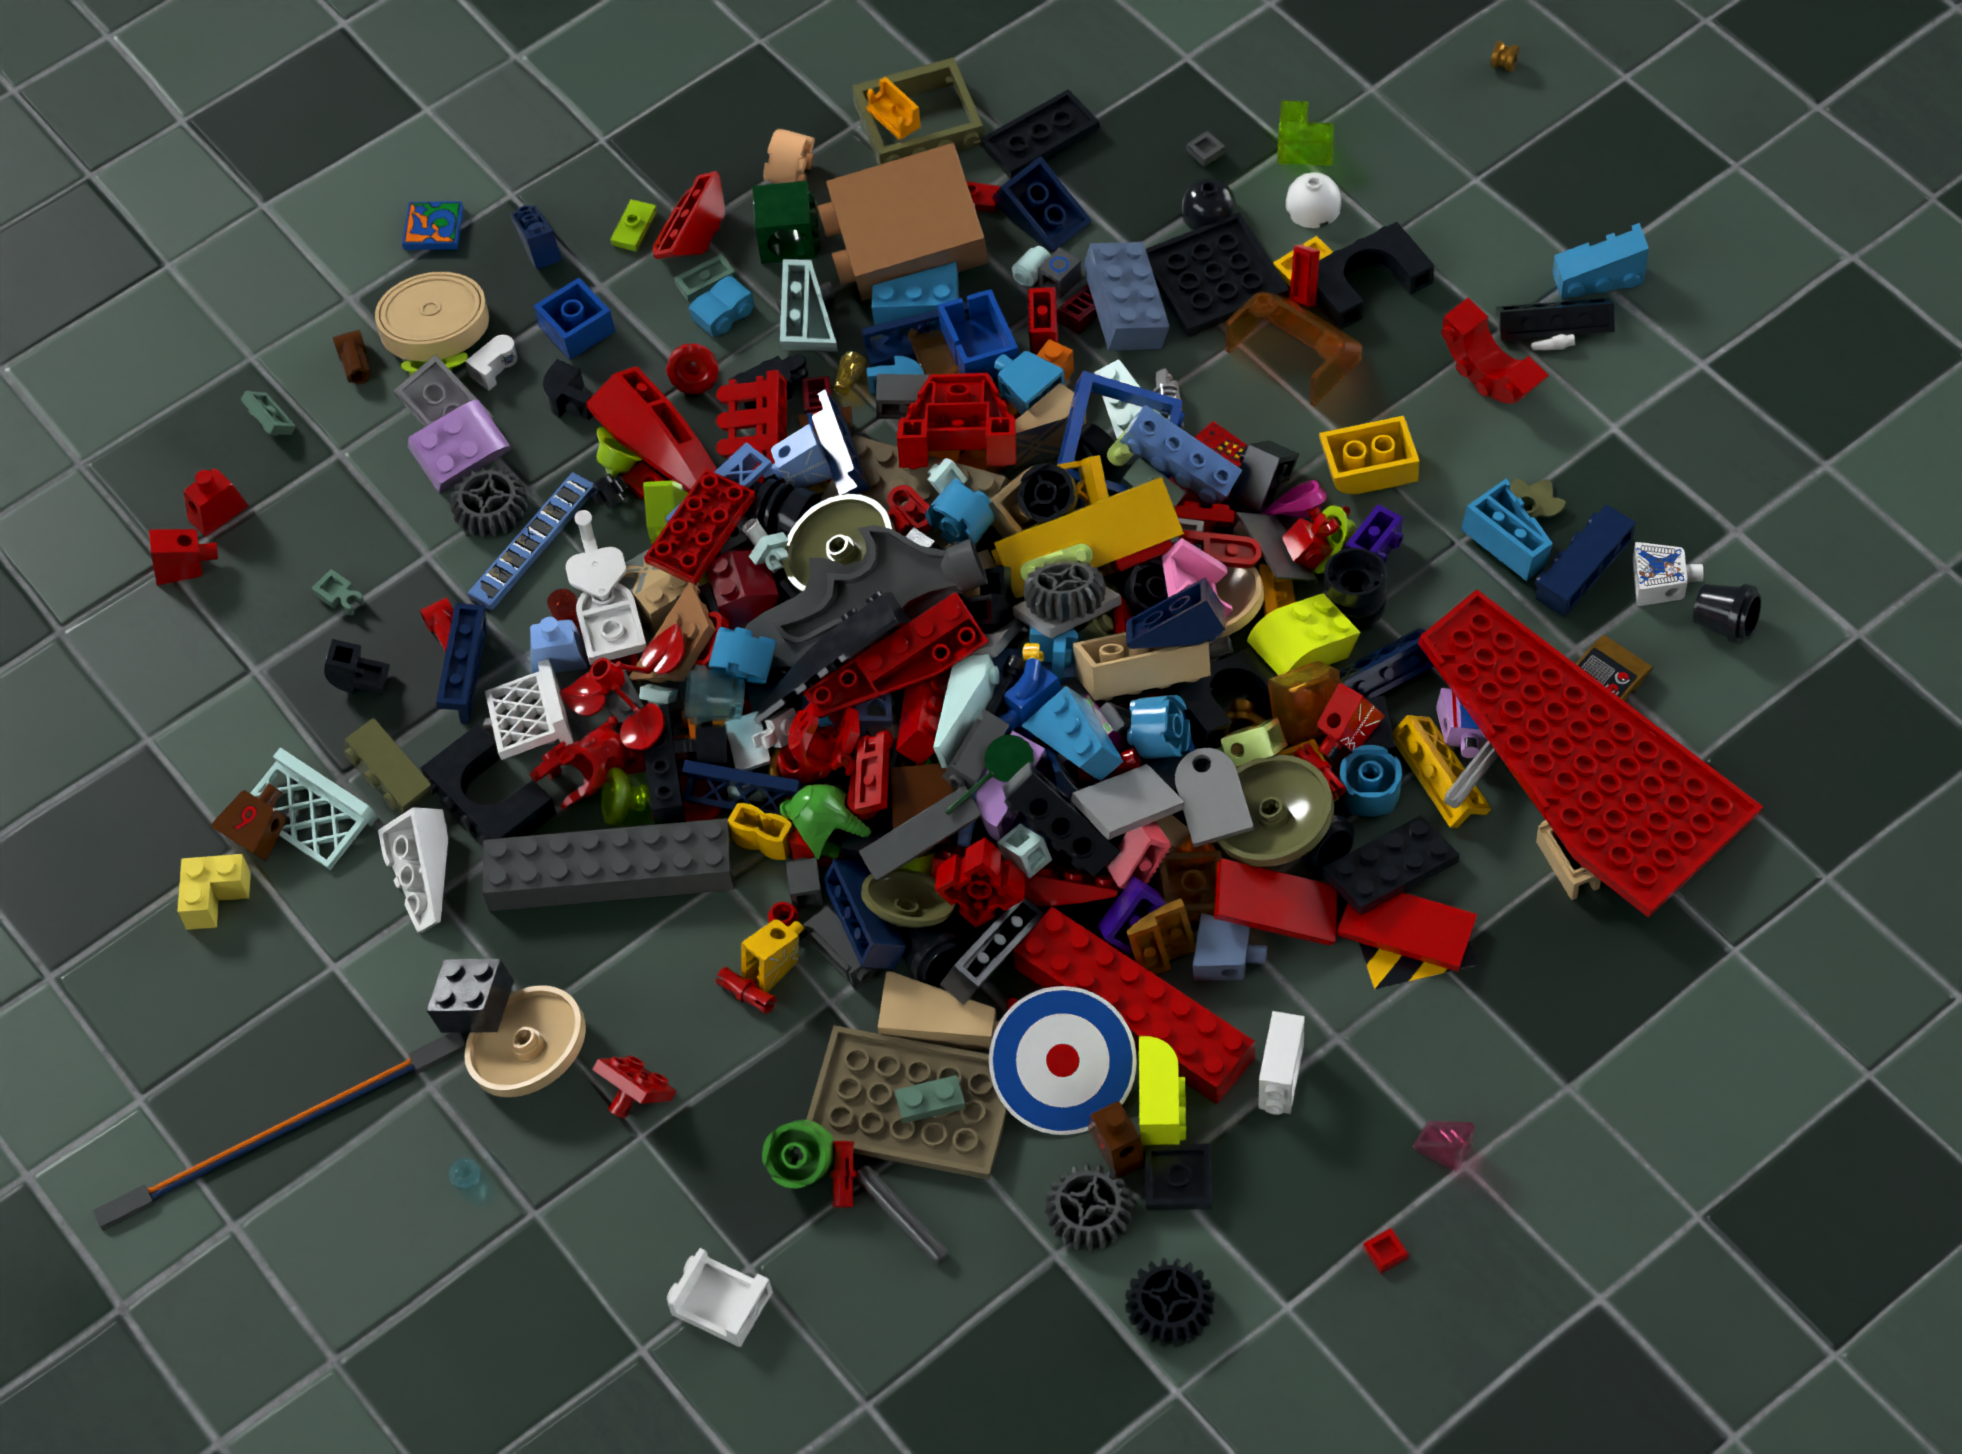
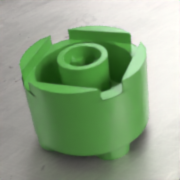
(784, 1164)

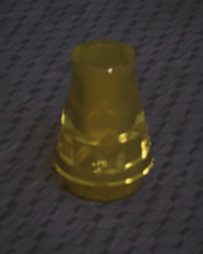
(849, 371)

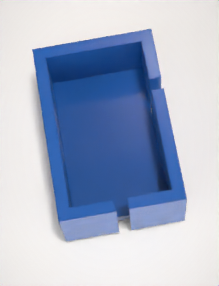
(980, 339)

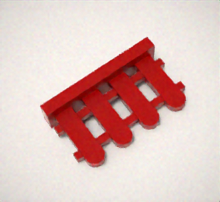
(772, 417)

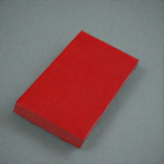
(700, 527)
(1275, 902)
(1413, 929)

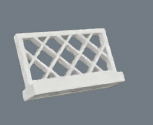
(549, 705)

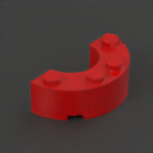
(1483, 360)

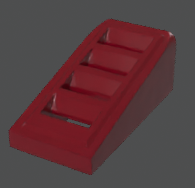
(1073, 321)
(810, 398)

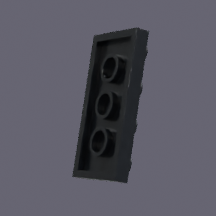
(1040, 133)
(1390, 865)

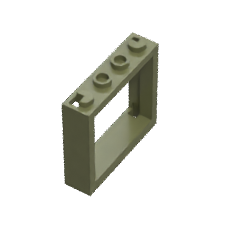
(913, 83)

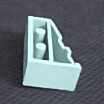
(803, 311)

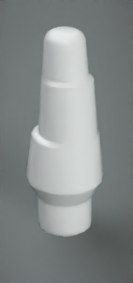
(1557, 342)

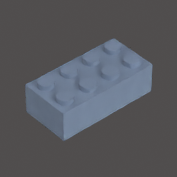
(1126, 296)

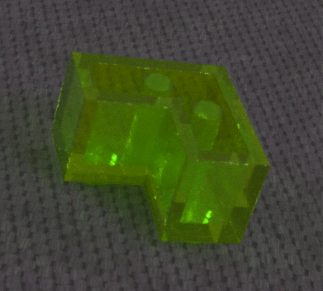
(1302, 140)

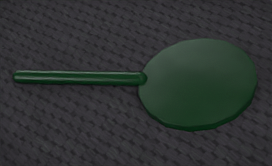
(1002, 760)

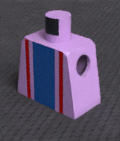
(1457, 725)

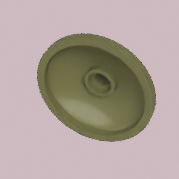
(906, 899)

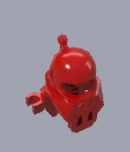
(816, 749)
(589, 757)

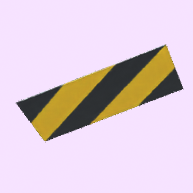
(1392, 968)

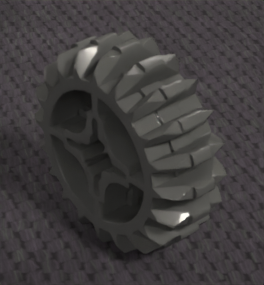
(494, 497)
(1064, 590)
(1111, 1217)

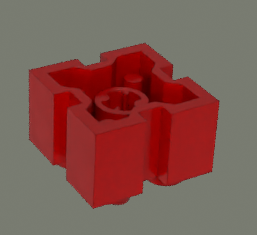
(980, 882)

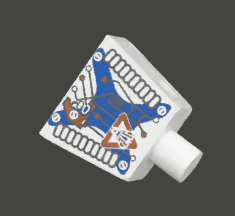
(1662, 573)

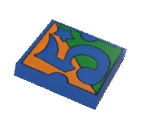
(432, 225)

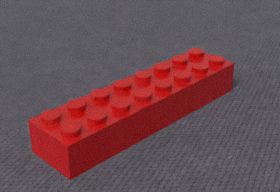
(1207, 1047)

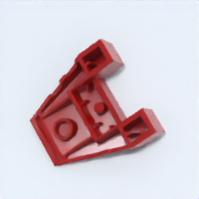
(957, 415)

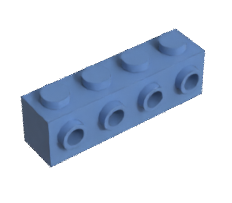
(1180, 456)

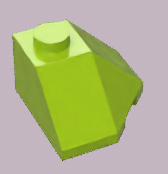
(660, 501)

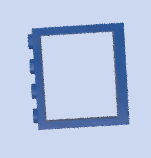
(1117, 390)

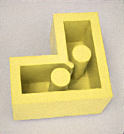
(208, 881)

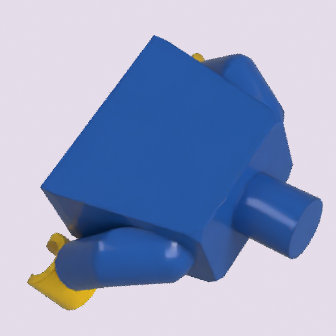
(1030, 692)

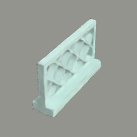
(328, 793)

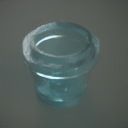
(712, 696)

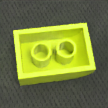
(1303, 634)
(1160, 1094)

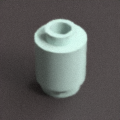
(1026, 268)

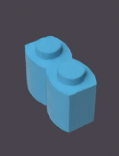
(721, 306)

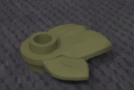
(1538, 498)

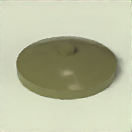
(831, 533)
(1287, 807)

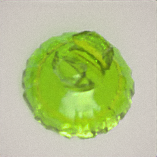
(621, 796)

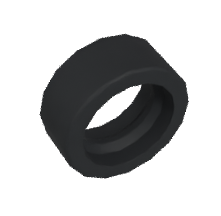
(1095, 442)

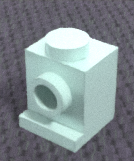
(1025, 850)

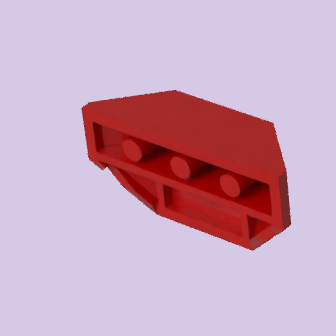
(693, 220)

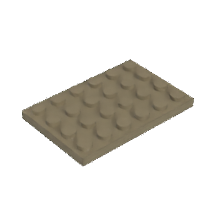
(860, 1105)

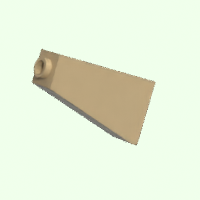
(933, 1015)

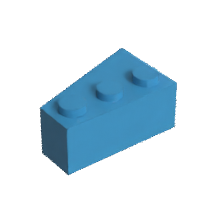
(1602, 267)
(915, 293)
(1507, 531)
(1075, 732)

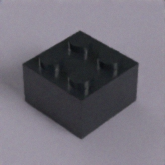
(470, 995)

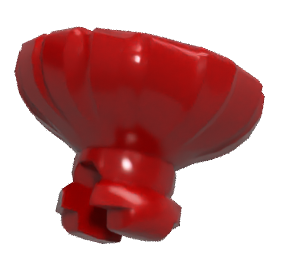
(692, 377)

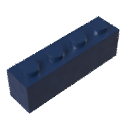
(1584, 560)
(872, 938)

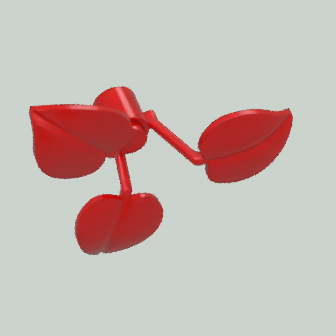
(588, 693)

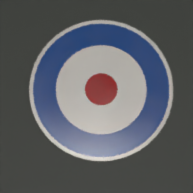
(1061, 1059)

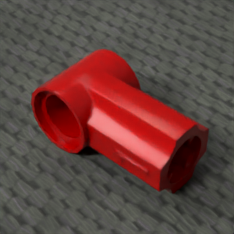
(438, 619)

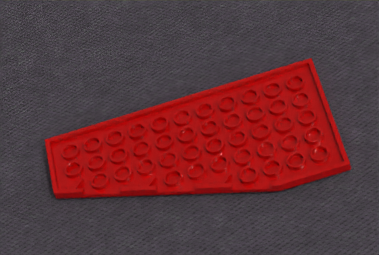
(1596, 768)

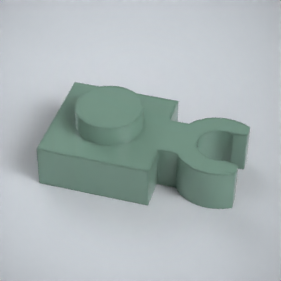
(337, 590)

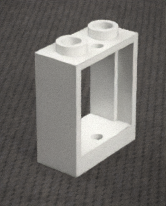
(1281, 1063)

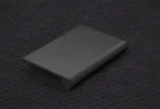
(1269, 533)

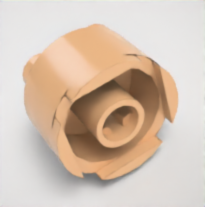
(788, 157)

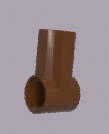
(352, 354)

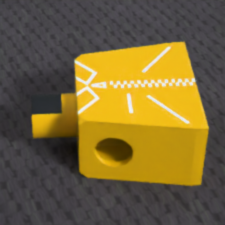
(771, 952)

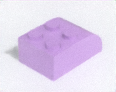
(457, 444)
(990, 797)

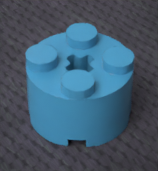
(960, 513)
(742, 655)
(1159, 727)
(1370, 781)

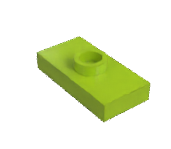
(633, 225)

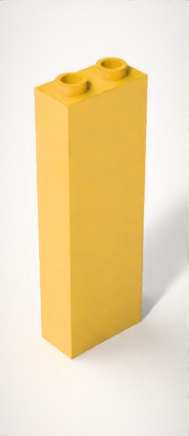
(1109, 527)

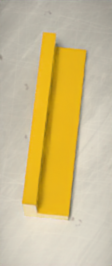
(1094, 489)
(1436, 767)

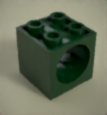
(785, 221)

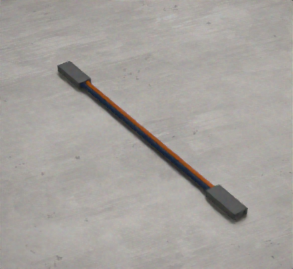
(140, 1198)

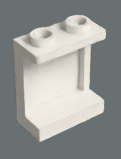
(718, 1298)

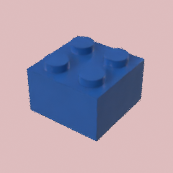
(574, 318)

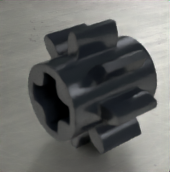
(609, 491)

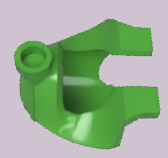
(817, 812)

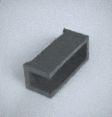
(969, 759)
(831, 940)

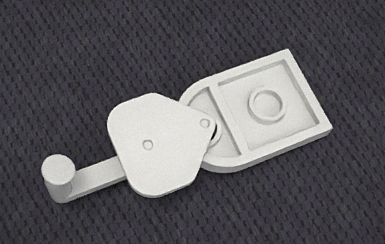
(609, 623)

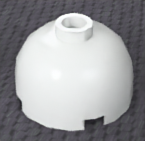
(1313, 200)

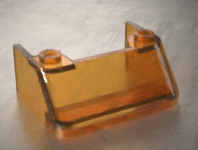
(1332, 344)

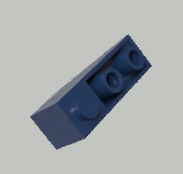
(536, 236)

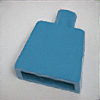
(1026, 379)

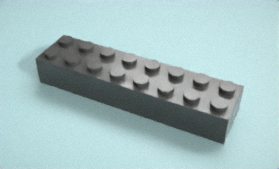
(607, 865)

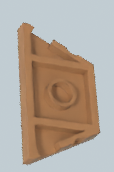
(696, 630)

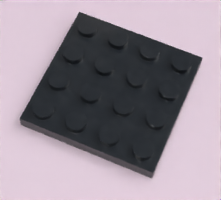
(1213, 272)

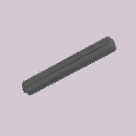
(902, 1215)

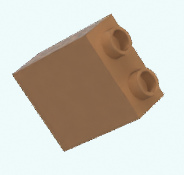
(903, 219)

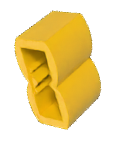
(760, 831)

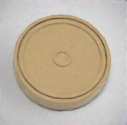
(432, 316)

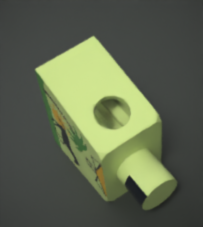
(1253, 742)

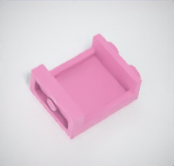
(1187, 565)

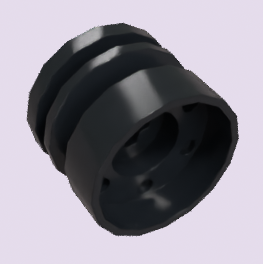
(781, 506)
(1357, 585)

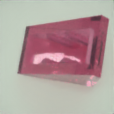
(1446, 1142)

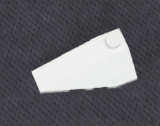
(417, 852)

